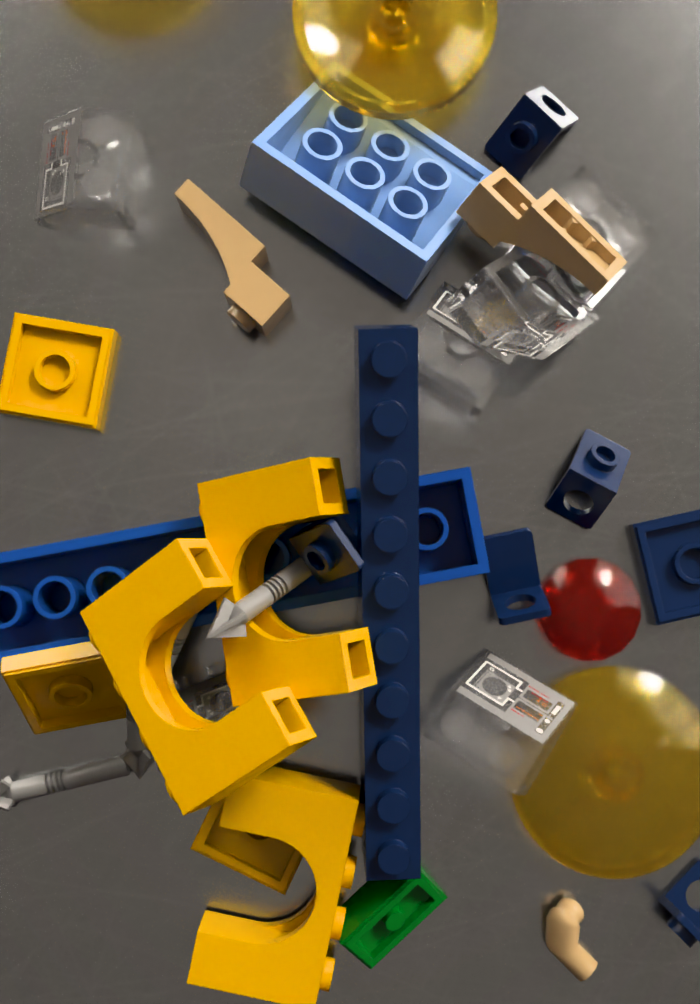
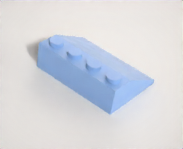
(364, 185)

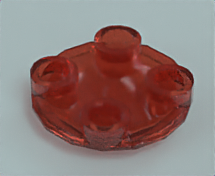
(591, 609)

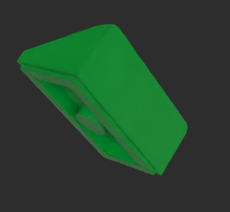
(385, 914)

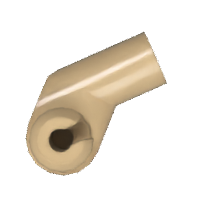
(563, 938)

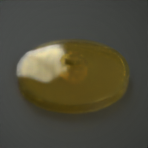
(394, 53)
(621, 777)

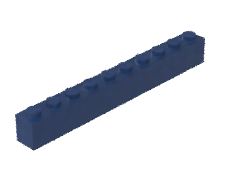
(389, 595)

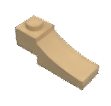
(549, 227)
(251, 294)

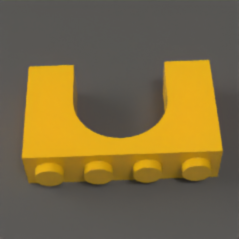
(242, 522)
(136, 634)
(288, 956)

